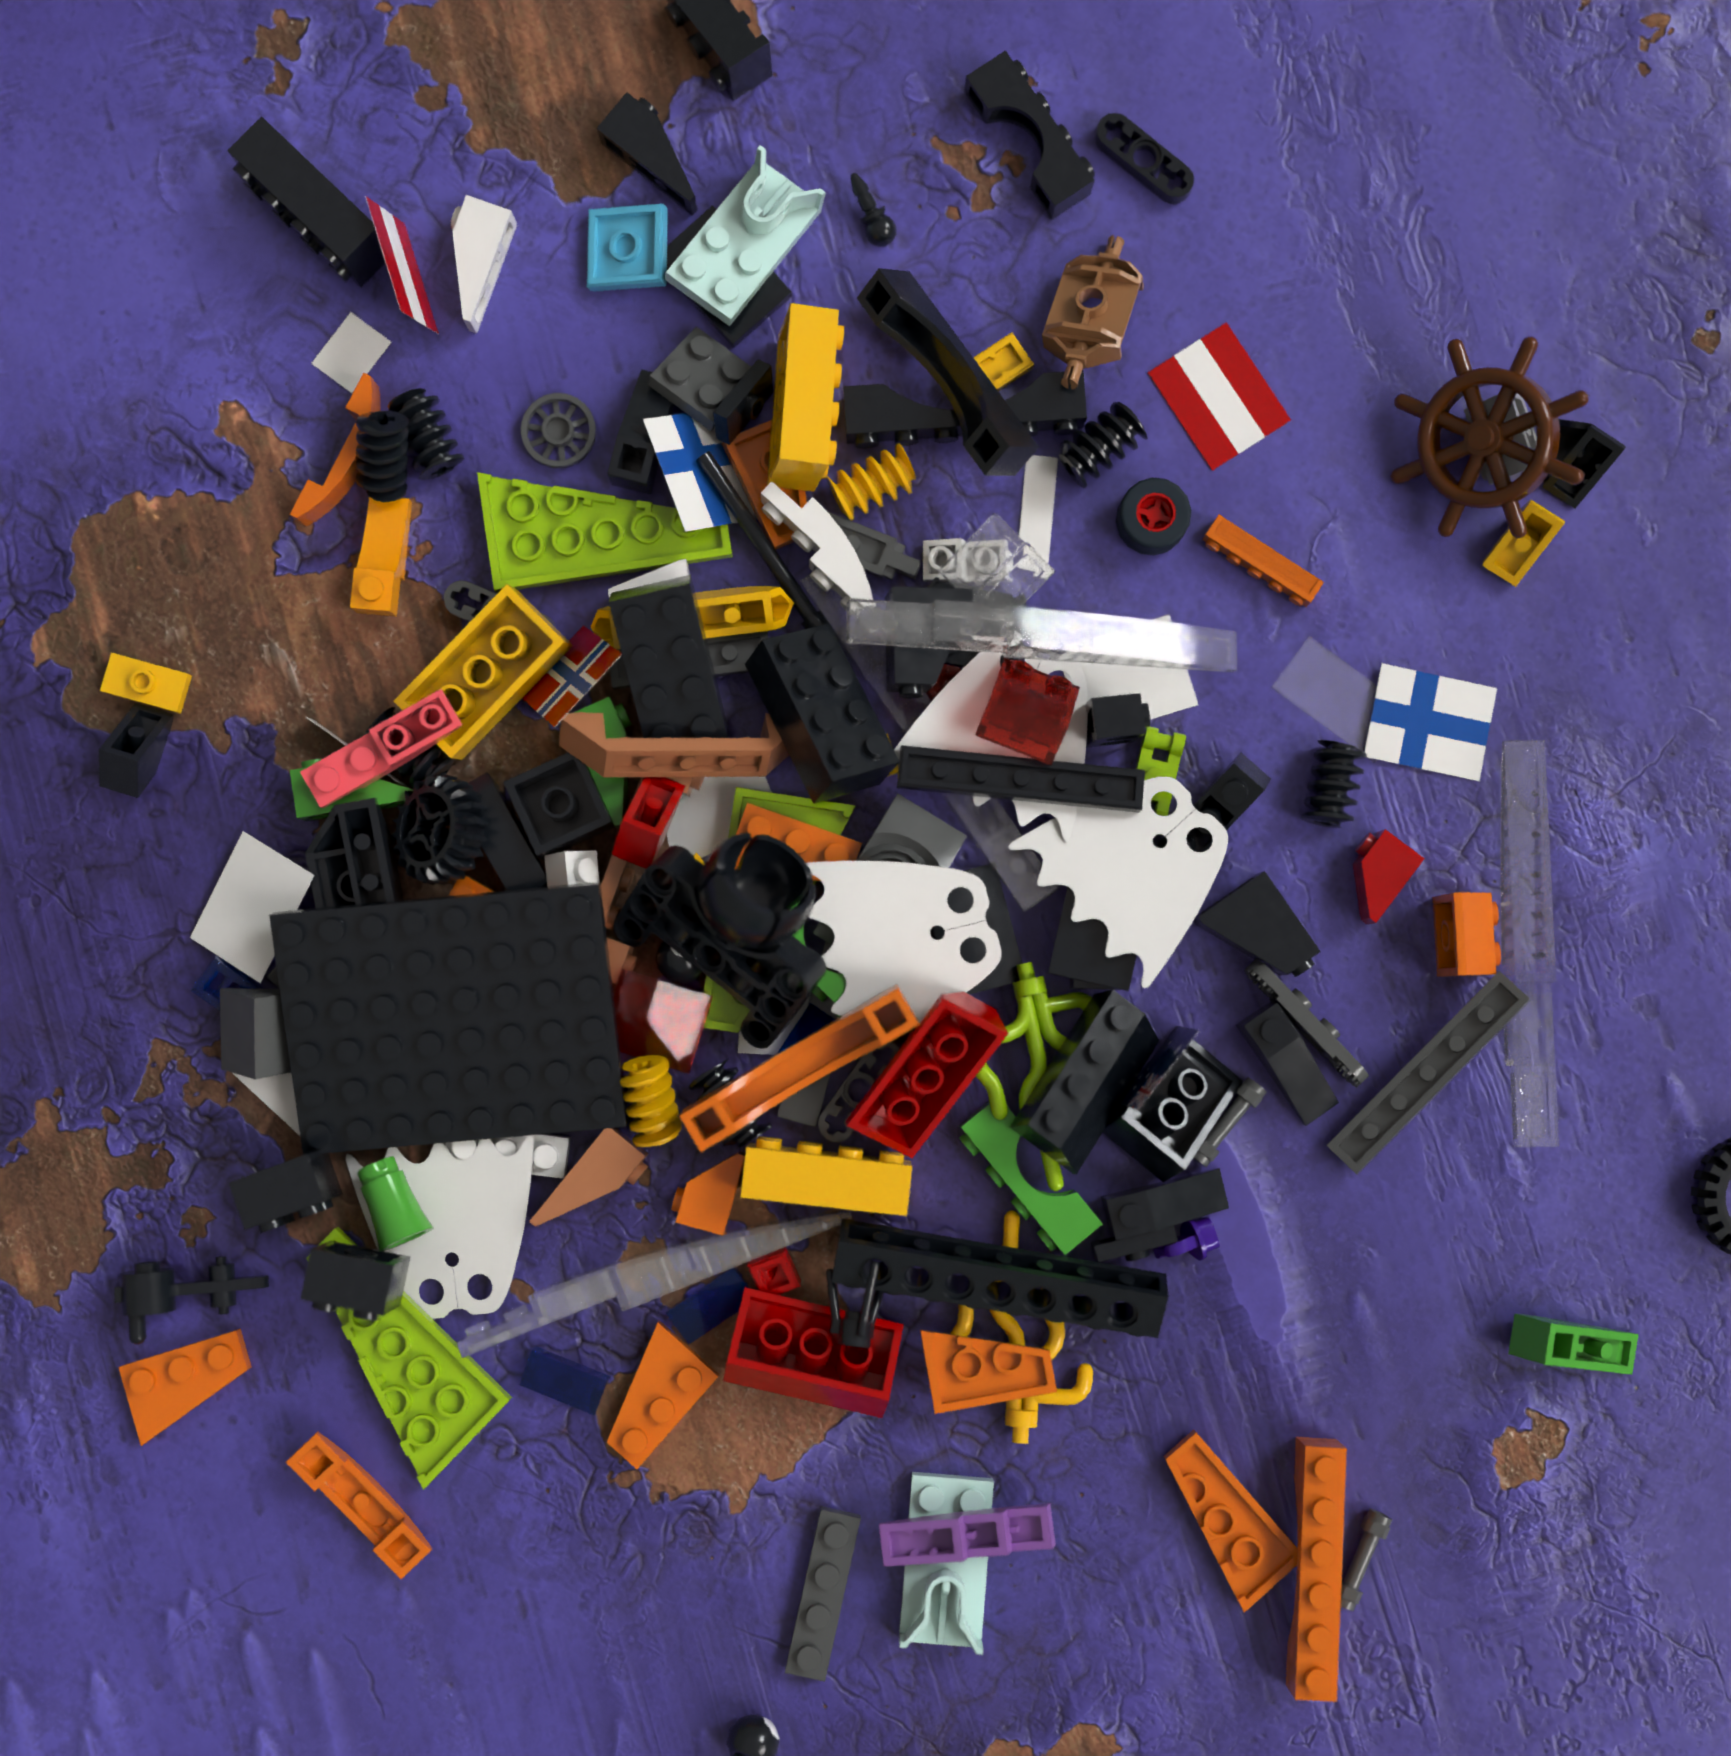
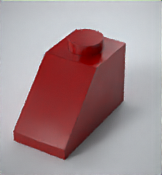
(647, 820)
(1381, 872)

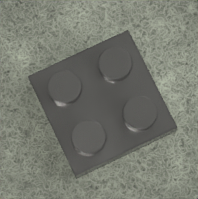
(698, 376)

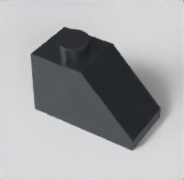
(134, 750)

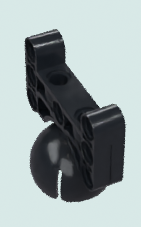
(734, 924)

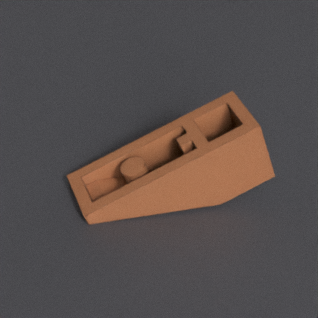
(600, 1170)

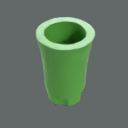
(392, 1204)

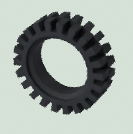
(1712, 1196)

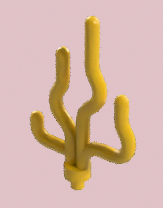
(1023, 1412)

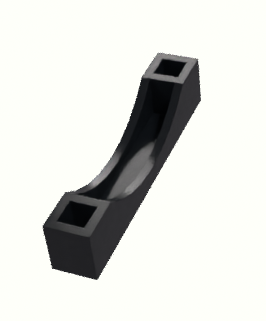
(880, 414)
(987, 423)

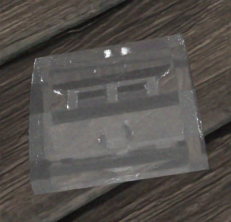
(997, 565)

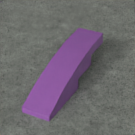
(967, 1535)

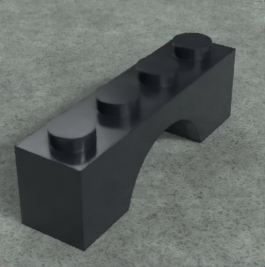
(1003, 95)

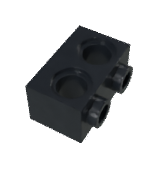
(1116, 719)

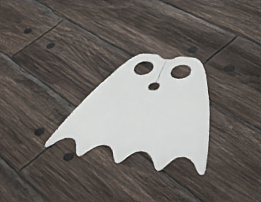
(957, 710)
(1127, 882)
(884, 928)
(474, 1212)

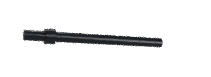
(761, 542)

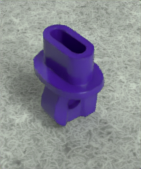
(1195, 1238)

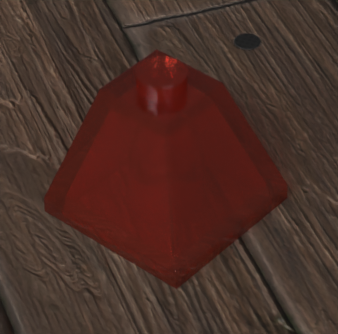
(659, 1018)

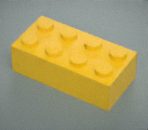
(804, 397)
(489, 667)
(826, 1177)

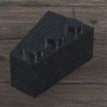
(725, 42)

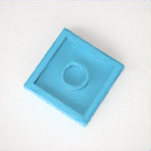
(627, 247)

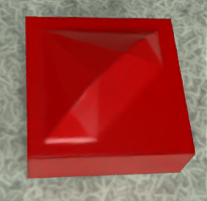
(774, 1272)

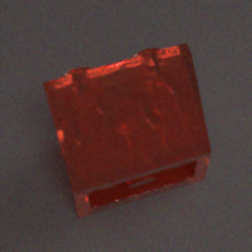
(1028, 710)

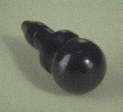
(879, 227)

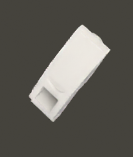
(835, 560)

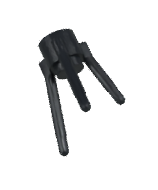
(856, 1327)

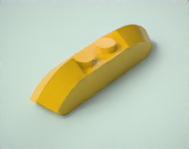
(722, 612)

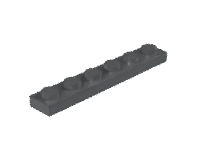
(1428, 1072)

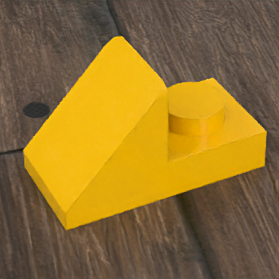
(1515, 556)

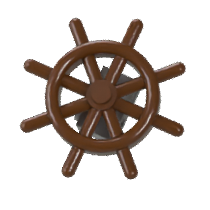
(1496, 434)

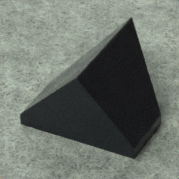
(1587, 449)

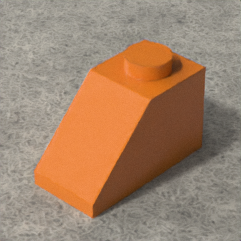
(710, 1196)

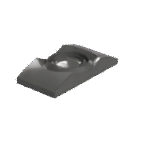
(907, 836)

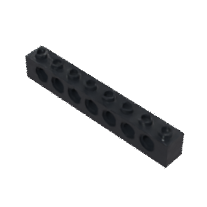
(1020, 1269)

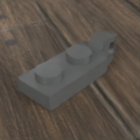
(878, 552)

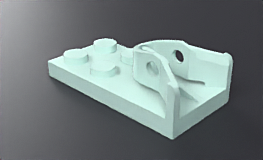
(744, 240)
(945, 1599)

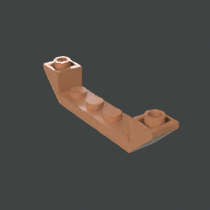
(585, 739)
(619, 878)

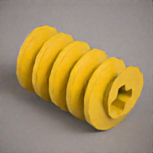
(873, 482)
(653, 1098)

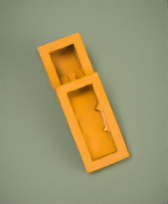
(382, 558)

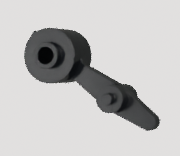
(153, 1291)

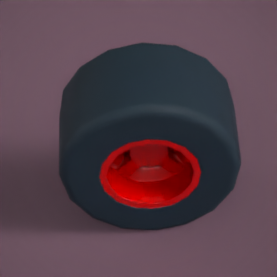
(1157, 501)

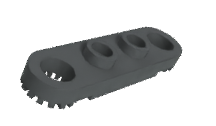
(1319, 1034)

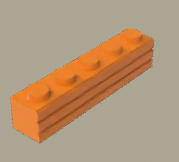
(1262, 561)

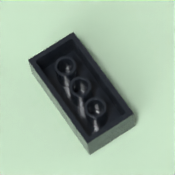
(307, 202)
(668, 660)
(821, 712)

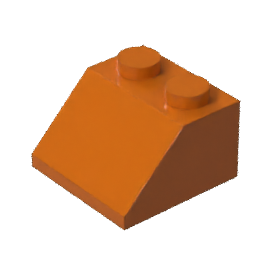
(1465, 934)

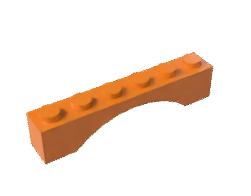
(798, 1066)
(1317, 1604)

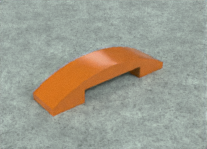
(319, 500)
(362, 1502)

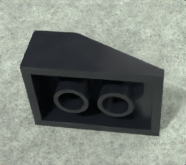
(1176, 1114)

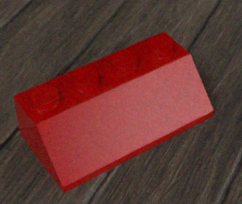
(929, 1073)
(789, 1351)

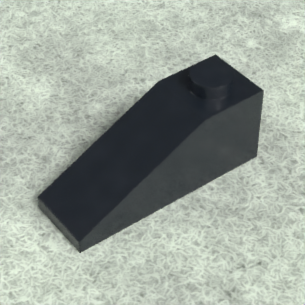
(639, 140)
(1288, 1061)
(1164, 1204)

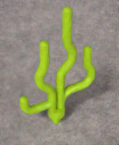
(1033, 1020)

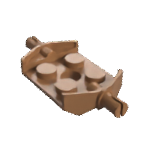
(1092, 335)

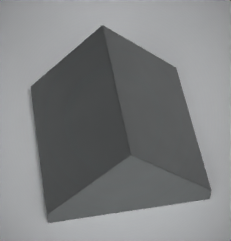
(253, 1032)

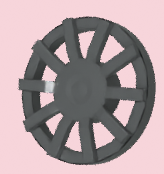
(558, 430)

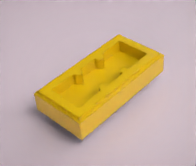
(1004, 361)
(146, 683)

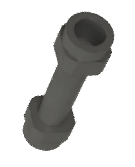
(1248, 1095)
(1376, 1527)

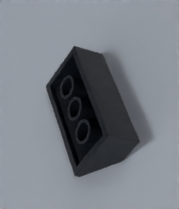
(1087, 1080)

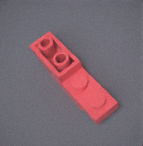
(382, 749)

